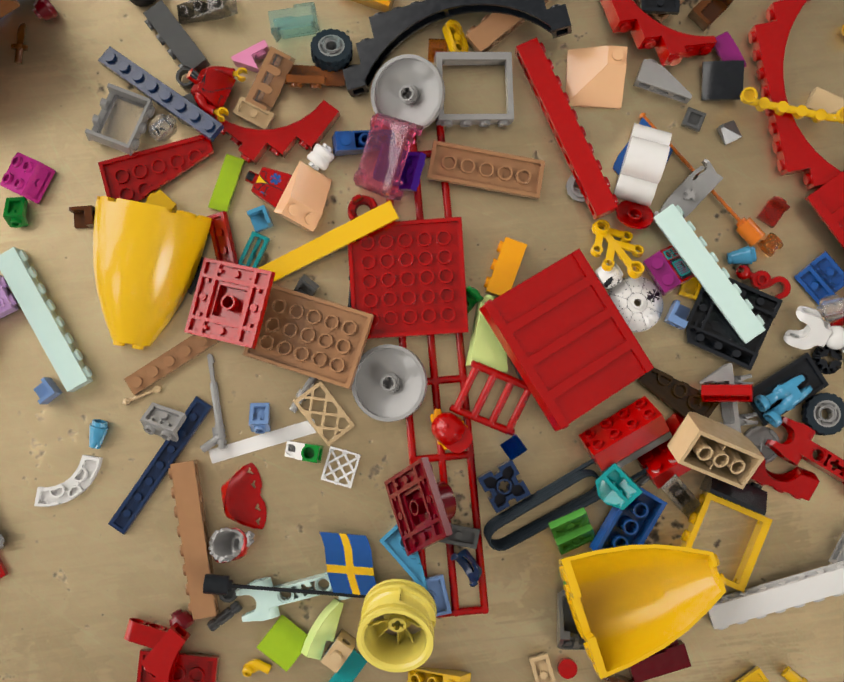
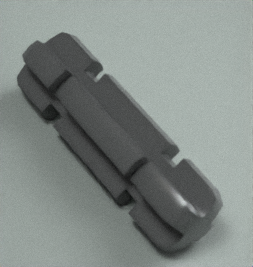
(224, 616)

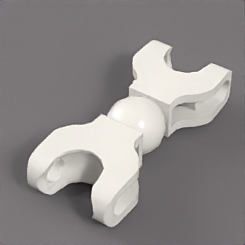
(815, 333)

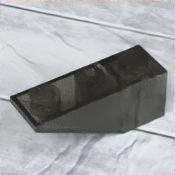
(205, 10)

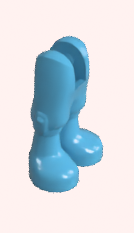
(790, 398)

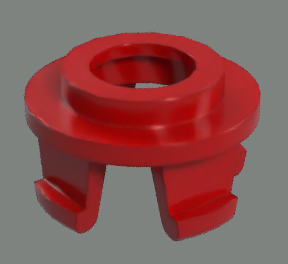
(357, 201)

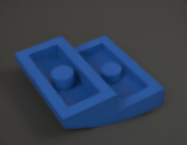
(821, 277)

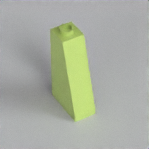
(484, 344)

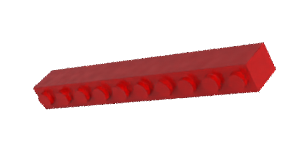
(566, 128)

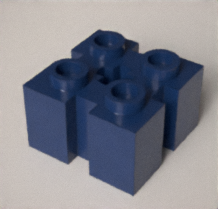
(515, 488)

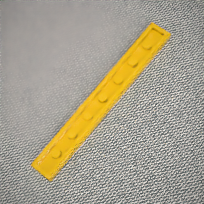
(332, 241)

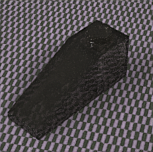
(680, 495)

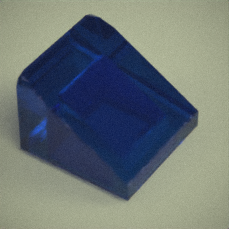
(513, 447)

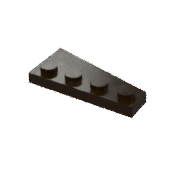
(676, 394)

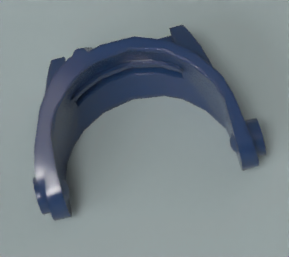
(473, 575)

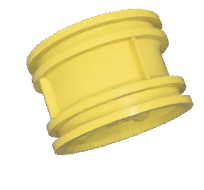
(402, 605)

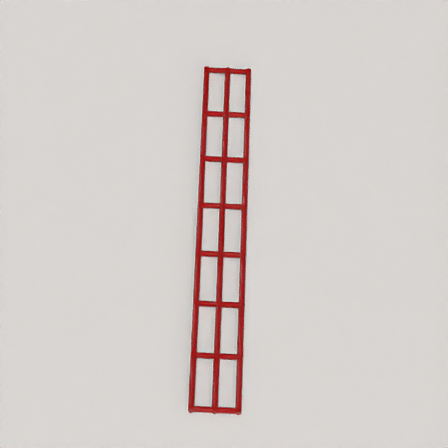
(442, 457)

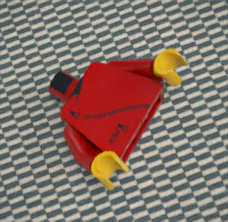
(213, 88)

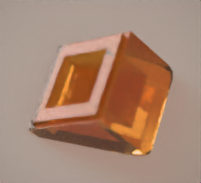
(436, 45)

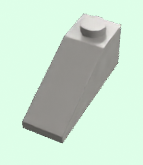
(659, 80)

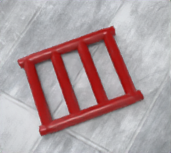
(493, 375)

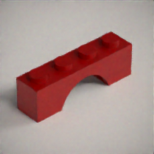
(798, 482)

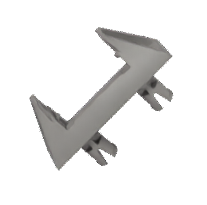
(729, 410)

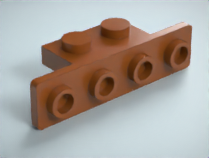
(314, 76)

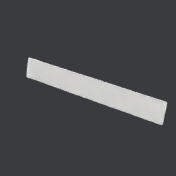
(262, 441)

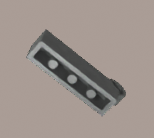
(177, 40)

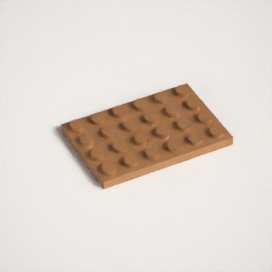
(312, 336)

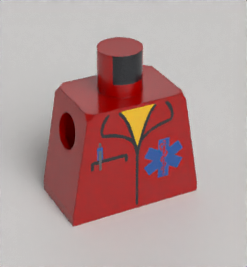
(268, 184)

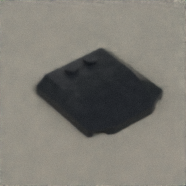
(714, 334)

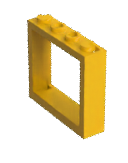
(753, 548)

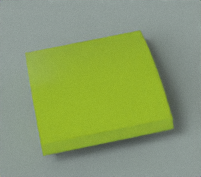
(283, 643)

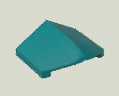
(617, 487)

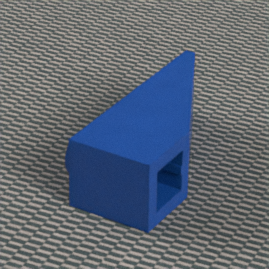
(349, 142)

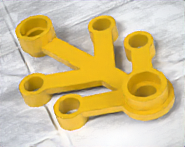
(602, 229)

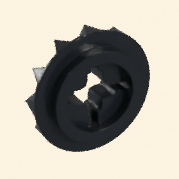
(822, 365)

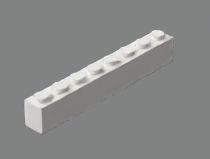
(778, 596)

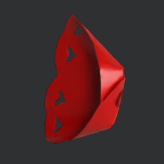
(241, 498)

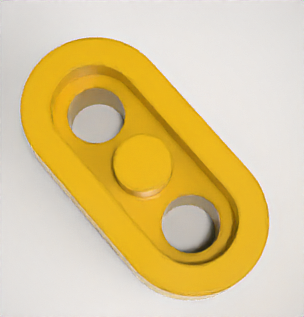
(455, 36)

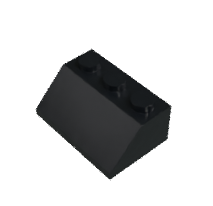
(750, 497)

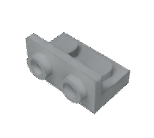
(163, 421)

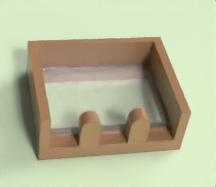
(270, 79)

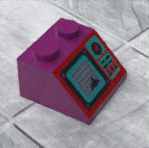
(667, 270)

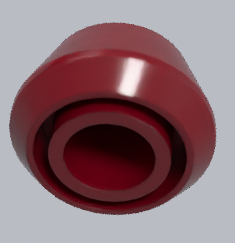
(44, 10)
(183, 618)

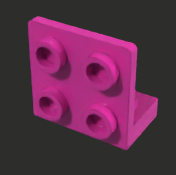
(27, 177)

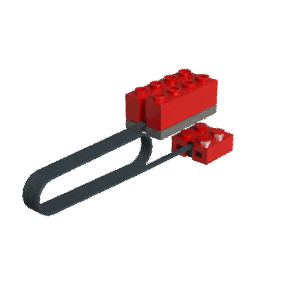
(627, 435)

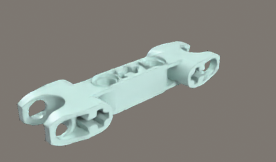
(268, 601)

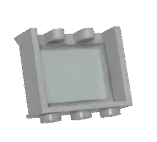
(121, 119)

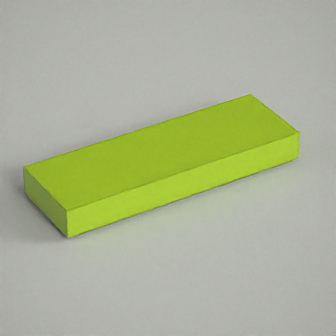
(226, 183)

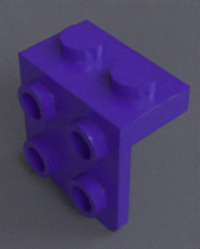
(412, 171)

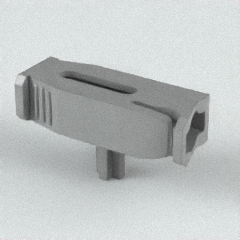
(691, 191)

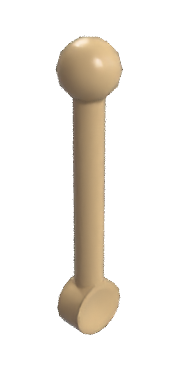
(126, 401)

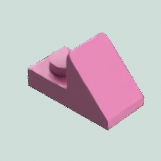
(248, 56)

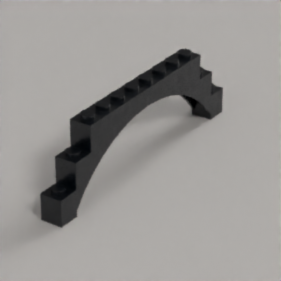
(401, 22)

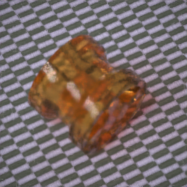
(770, 244)

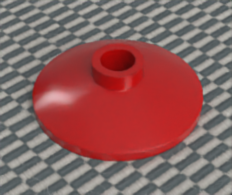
(634, 215)

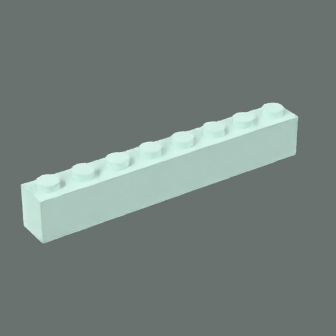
(708, 273)
(44, 320)

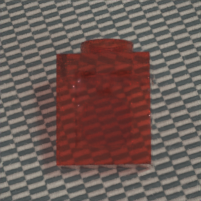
(773, 211)

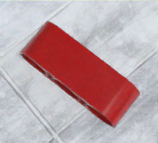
(144, 632)

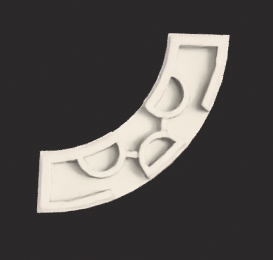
(71, 488)

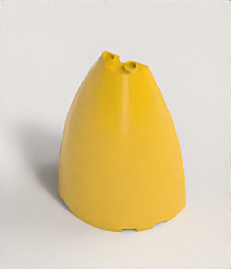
(143, 265)
(638, 599)

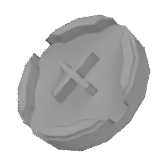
(759, 436)

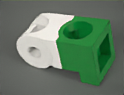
(304, 451)

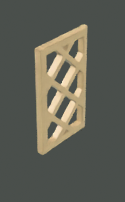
(340, 413)

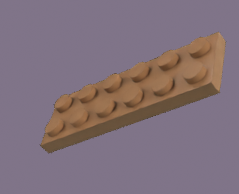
(486, 169)

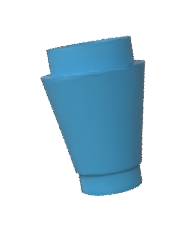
(742, 256)
(97, 433)

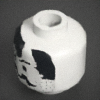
(609, 278)

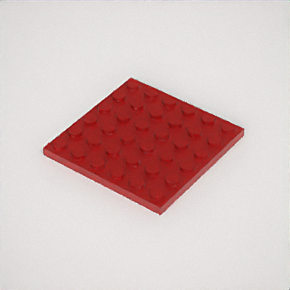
(411, 278)

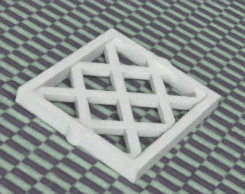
(336, 481)

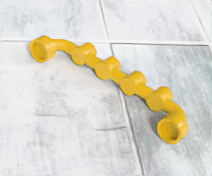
(750, 94)

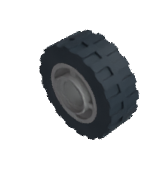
(331, 50)
(813, 418)

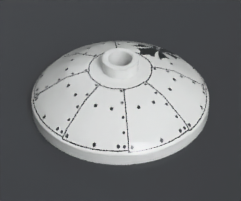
(651, 302)

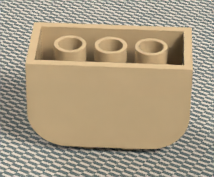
(715, 450)

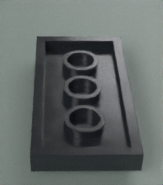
(802, 365)

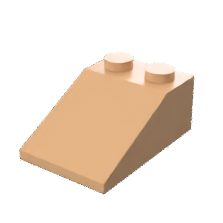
(304, 197)

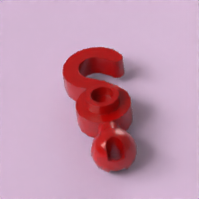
(762, 280)

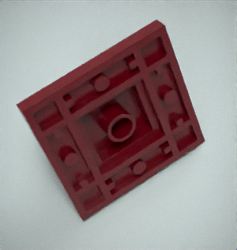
(421, 506)

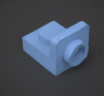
(259, 417)

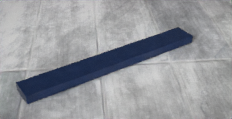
(159, 467)

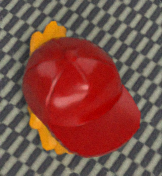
(450, 431)

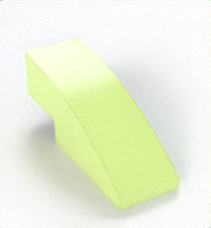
(322, 630)

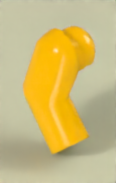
(255, 665)

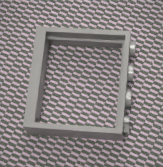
(478, 58)

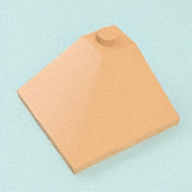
(596, 76)

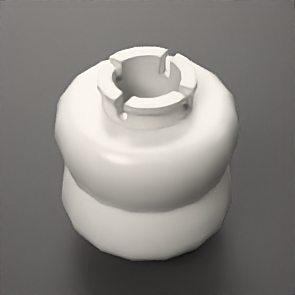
(320, 156)

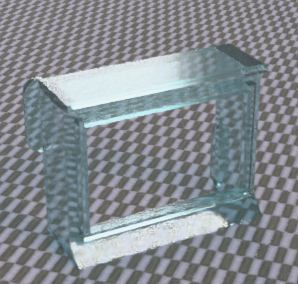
(294, 21)

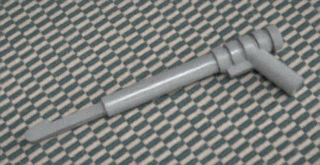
(218, 431)

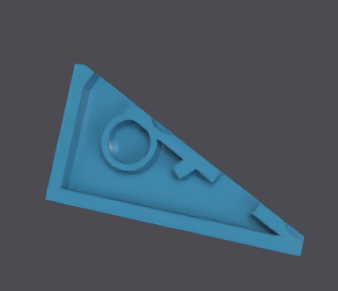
(411, 564)

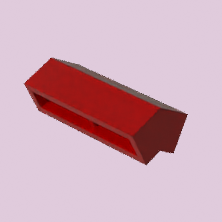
(727, 392)

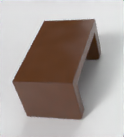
(708, 11)

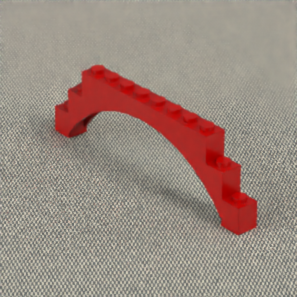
(789, 143)

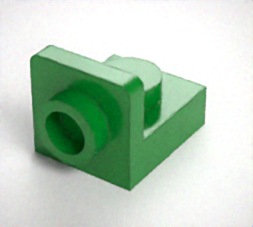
(15, 212)

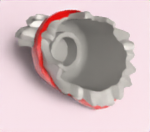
(230, 544)

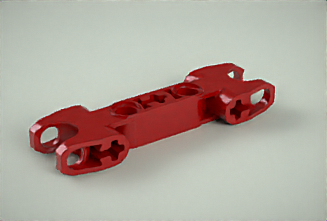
(800, 446)

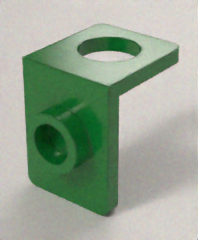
(473, 297)

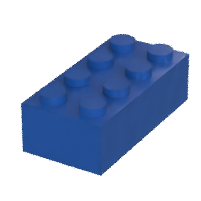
(631, 524)

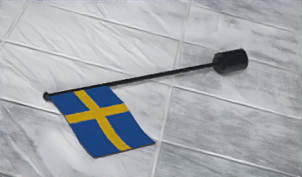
(347, 564)

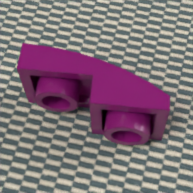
(727, 48)

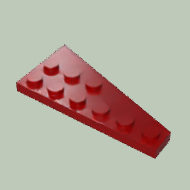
(150, 169)

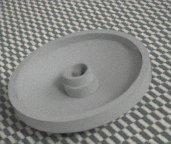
(409, 90)
(389, 383)

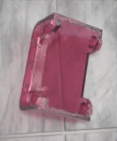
(385, 155)

